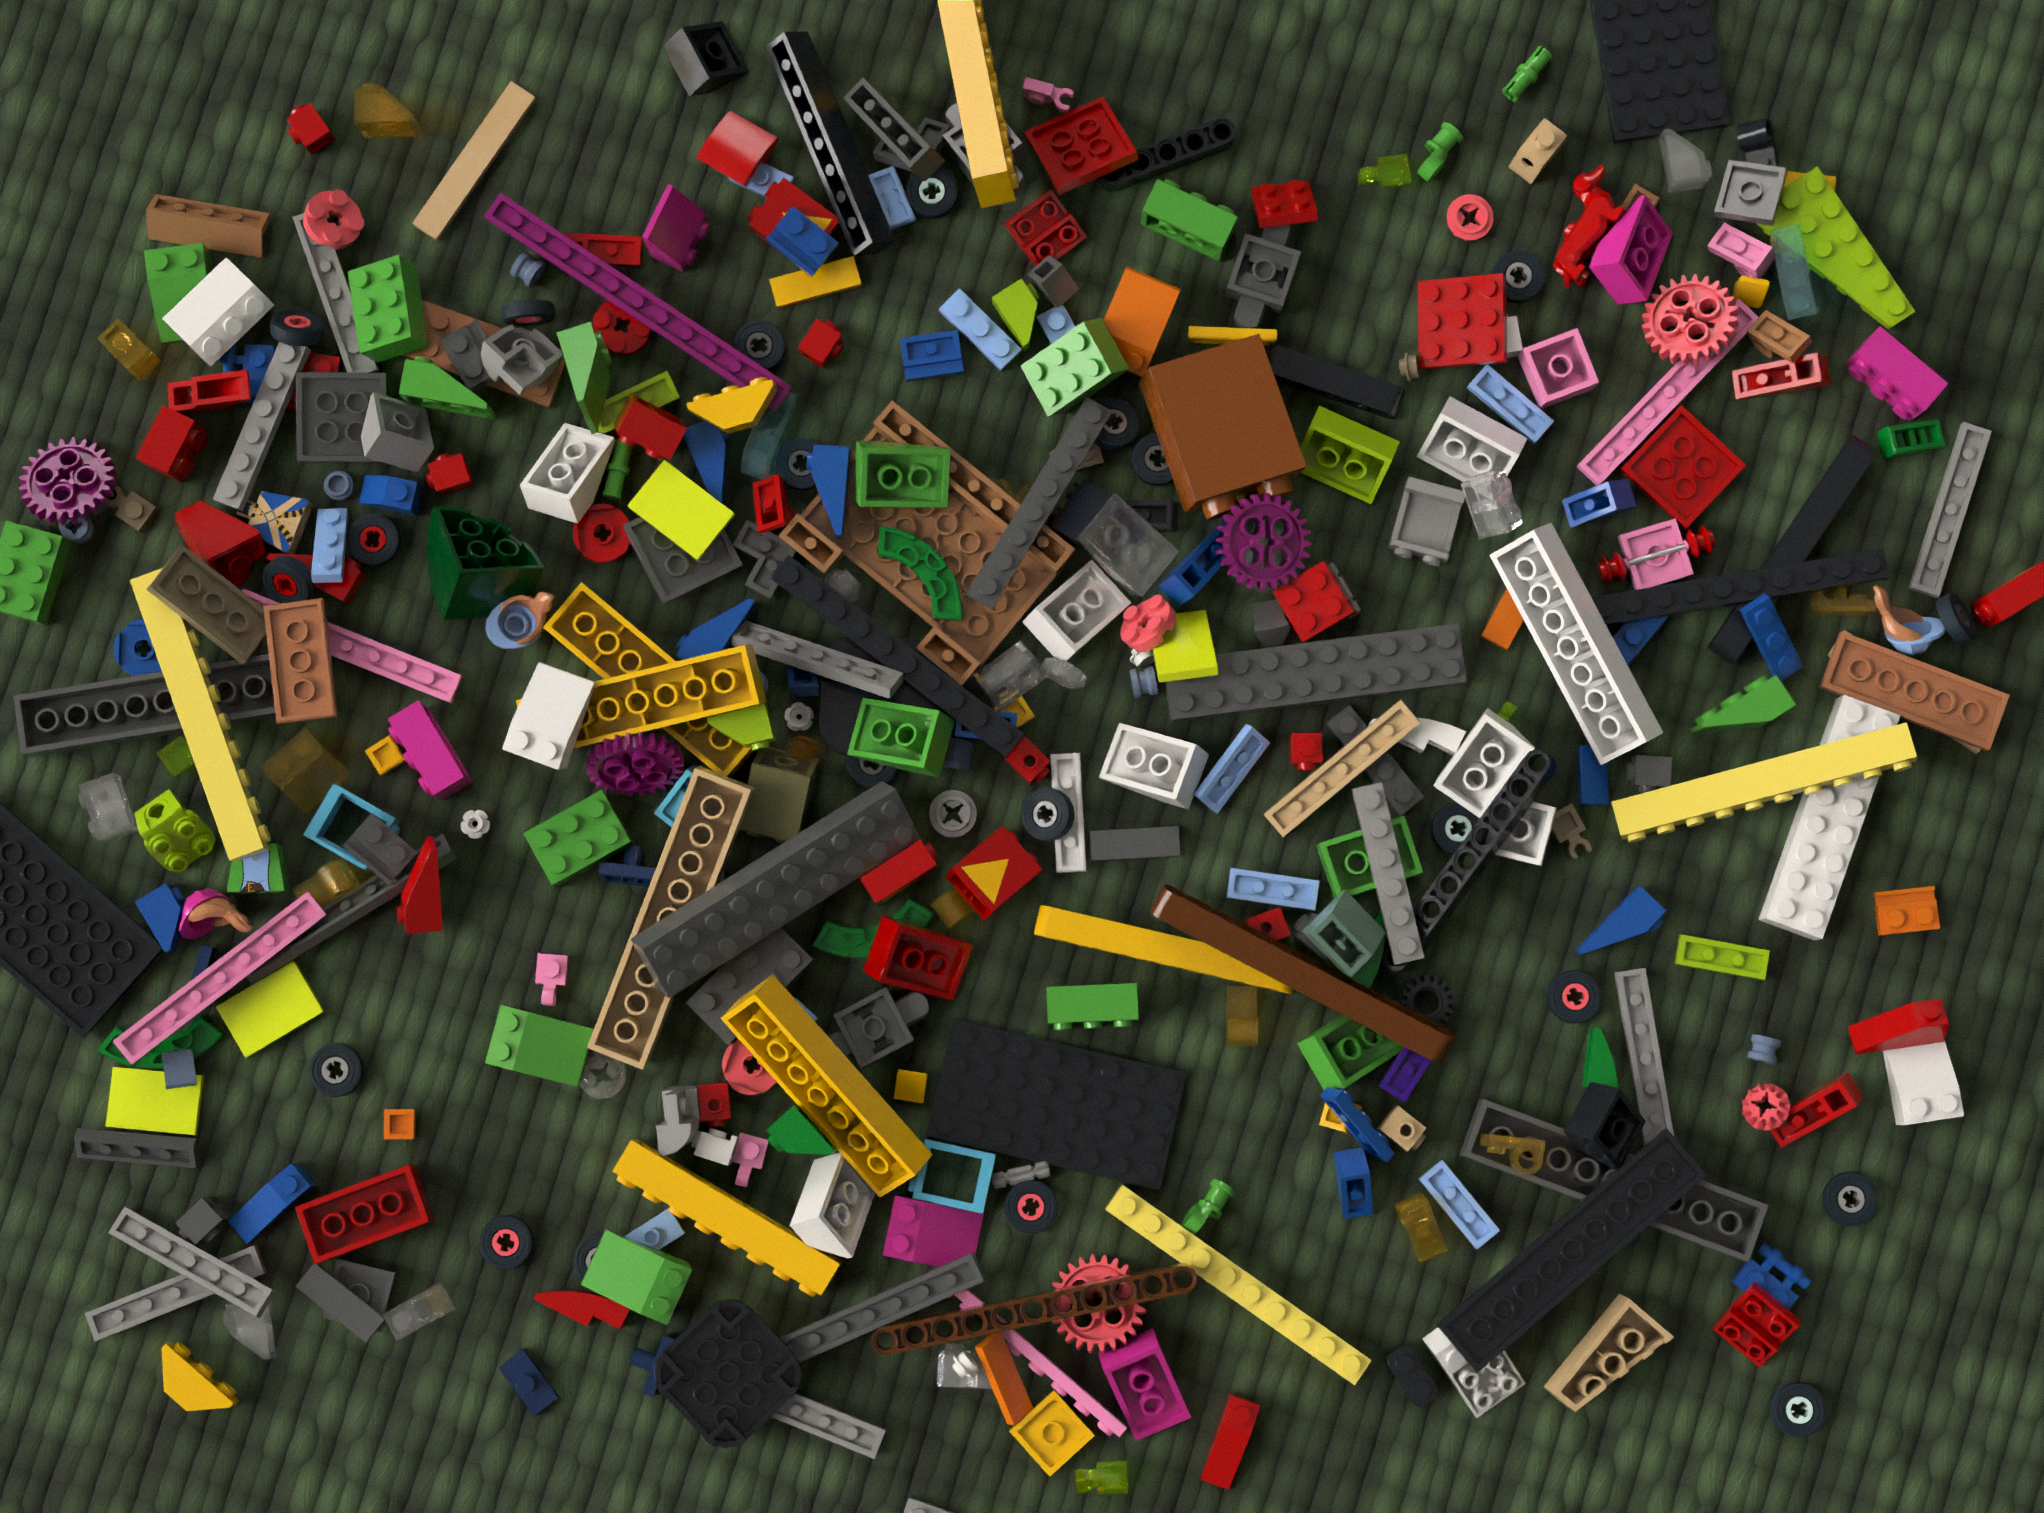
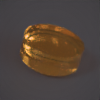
(802, 748)

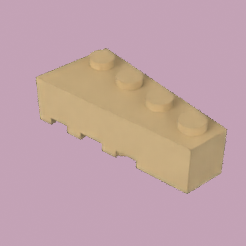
(1606, 1353)

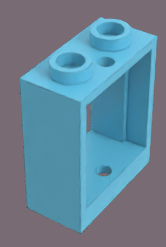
(327, 812)
(916, 1182)

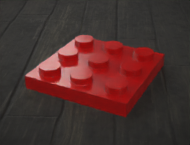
(1081, 145)
(1462, 321)
(1682, 467)

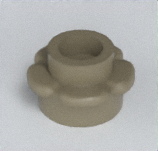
(1409, 366)

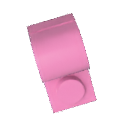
(1745, 252)

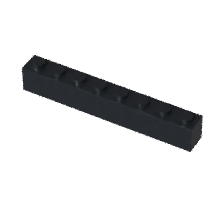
(830, 143)

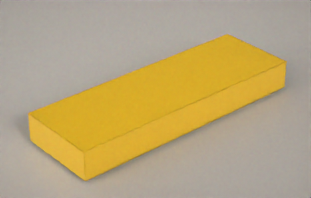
(827, 280)
(1225, 335)

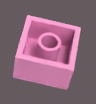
(1558, 368)

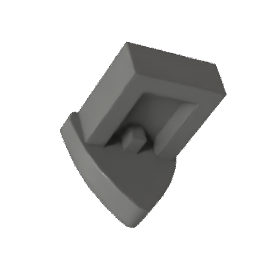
(1270, 623)

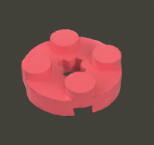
(327, 233)
(1147, 623)
(737, 1075)

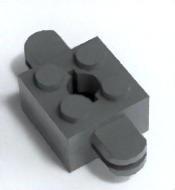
(957, 150)
(1262, 275)
(878, 1025)

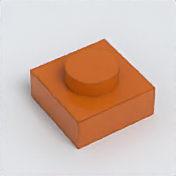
(399, 1123)

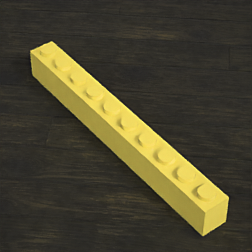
(203, 725)
(1765, 781)
(1238, 1284)

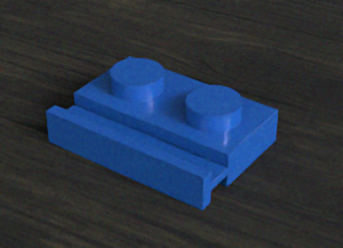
(802, 241)
(931, 355)

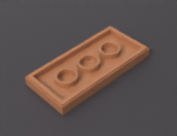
(300, 661)

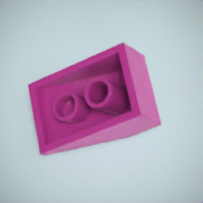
(675, 230)
(1632, 253)
(930, 1232)
(1144, 1385)

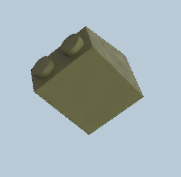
(779, 795)

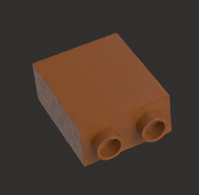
(1223, 426)

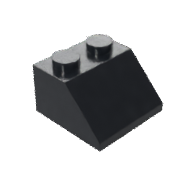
(705, 57)
(1080, 509)
(1605, 1125)

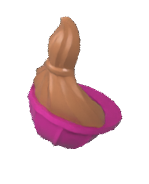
(209, 909)

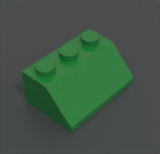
(798, 1134)

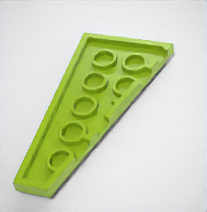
(1839, 248)

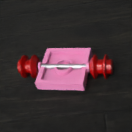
(1656, 555)

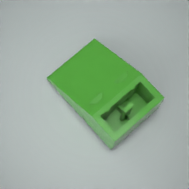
(1761, 704)

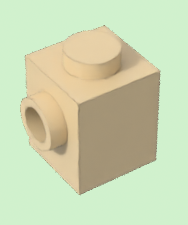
(1402, 1129)

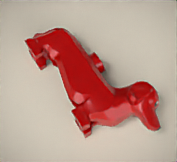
(1590, 228)

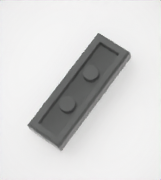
(1135, 843)
(340, 1302)

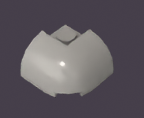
(520, 357)
(681, 1118)

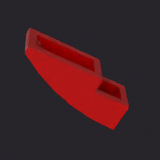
(209, 392)
(585, 1306)

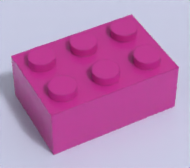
(1895, 374)
(428, 751)

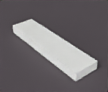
(1067, 778)

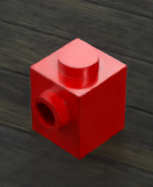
(309, 128)
(821, 343)
(449, 474)
(1306, 750)
(1028, 761)
(1270, 923)
(715, 1103)

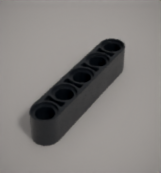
(1178, 145)
(1335, 382)

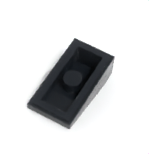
(1158, 513)

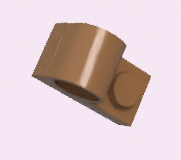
(1775, 336)

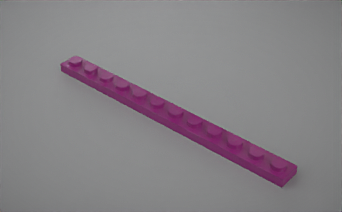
(631, 297)

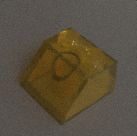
(382, 115)
(305, 770)

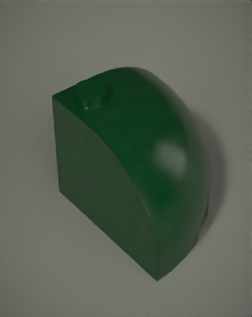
(476, 563)

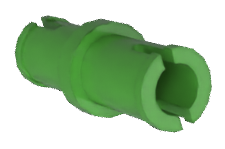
(1527, 73)
(617, 470)

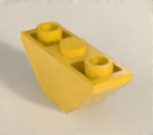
(735, 406)
(192, 1382)

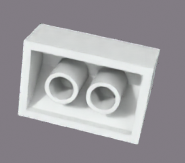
(218, 311)
(1470, 443)
(1483, 763)
(832, 1206)

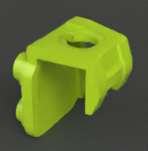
(172, 833)

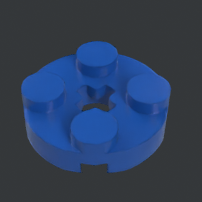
(126, 650)

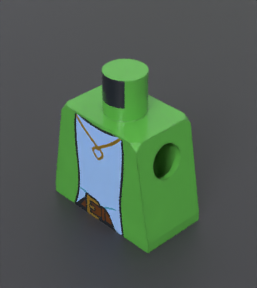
(260, 873)

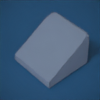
(958, 754)
(179, 1069)

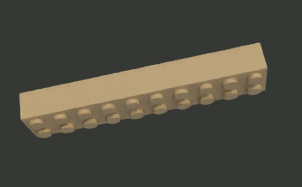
(687, 868)

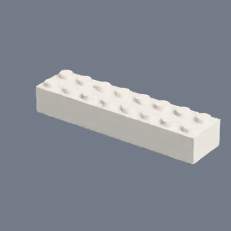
(1576, 643)
(1823, 834)

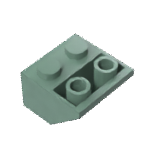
(1345, 934)

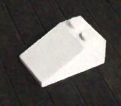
(568, 473)
(1076, 612)
(549, 716)
(1154, 765)
(1922, 1084)

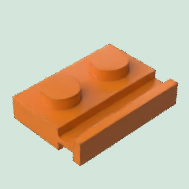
(1906, 910)

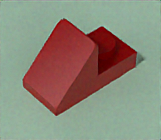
(771, 504)

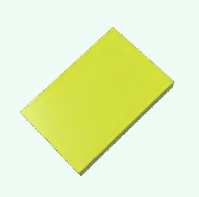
(681, 510)
(1186, 650)
(270, 1009)
(143, 1103)

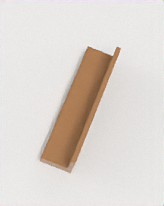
(207, 223)

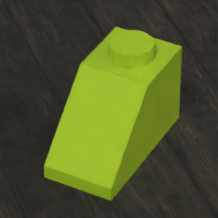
(1018, 310)
(746, 726)

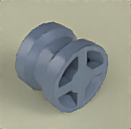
(527, 269)
(78, 533)
(1143, 682)
(1764, 1049)

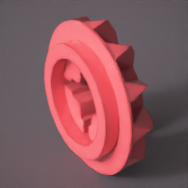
(1468, 204)
(1772, 1117)

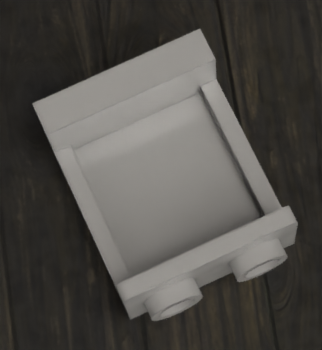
(1426, 521)

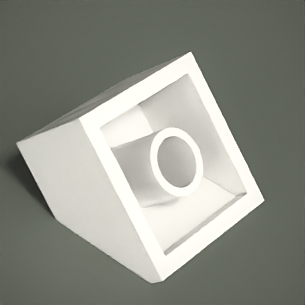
(1530, 835)

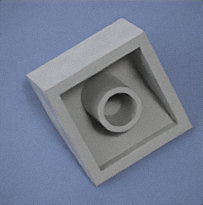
(396, 433)

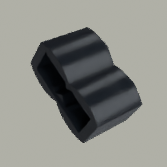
(1414, 1382)

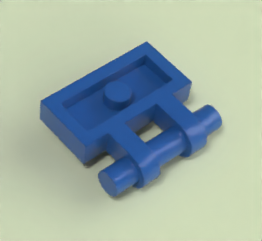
(255, 359)
(1759, 1274)

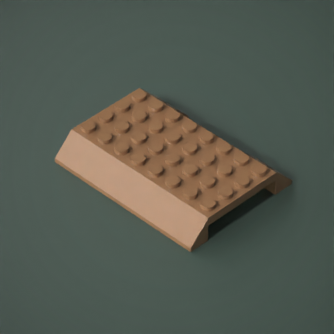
(959, 534)

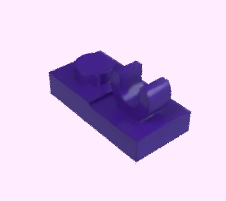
(1404, 1074)

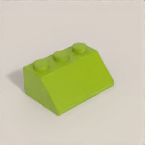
(1346, 454)

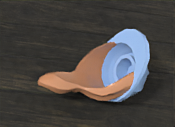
(518, 620)
(1904, 628)

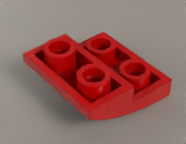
(737, 148)
(1045, 228)
(1756, 1324)

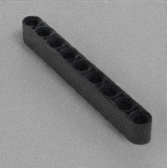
(1801, 535)
(1482, 853)

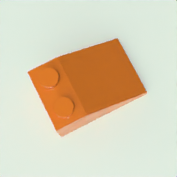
(1140, 317)

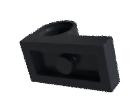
(1758, 142)

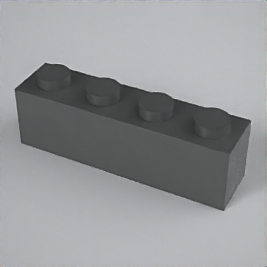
(894, 129)

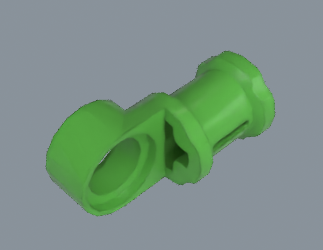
(1439, 147)
(1209, 1206)

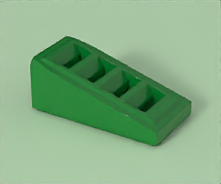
(1893, 444)

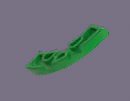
(927, 566)
(858, 941)
(198, 1036)

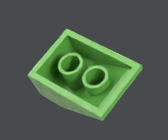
(171, 276)
(587, 369)
(434, 389)
(901, 475)
(901, 736)
(539, 1046)
(1345, 1052)
(637, 1276)

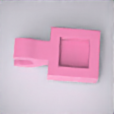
(1040, 92)
(551, 972)
(749, 1154)

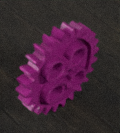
(68, 481)
(1289, 543)
(635, 764)

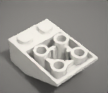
(1480, 1389)

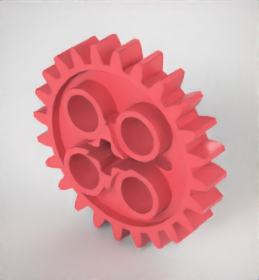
(1690, 320)
(1099, 1331)

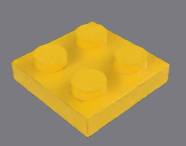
(1051, 1433)

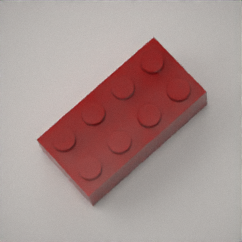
(364, 1213)

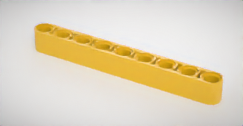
(1148, 946)

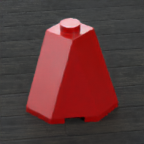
(220, 540)

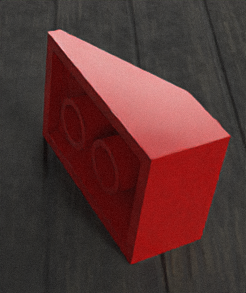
(917, 958)

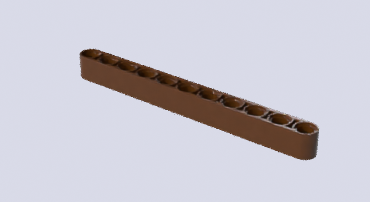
(1302, 973)
(1020, 1316)

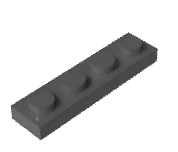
(1397, 786)
(136, 1148)

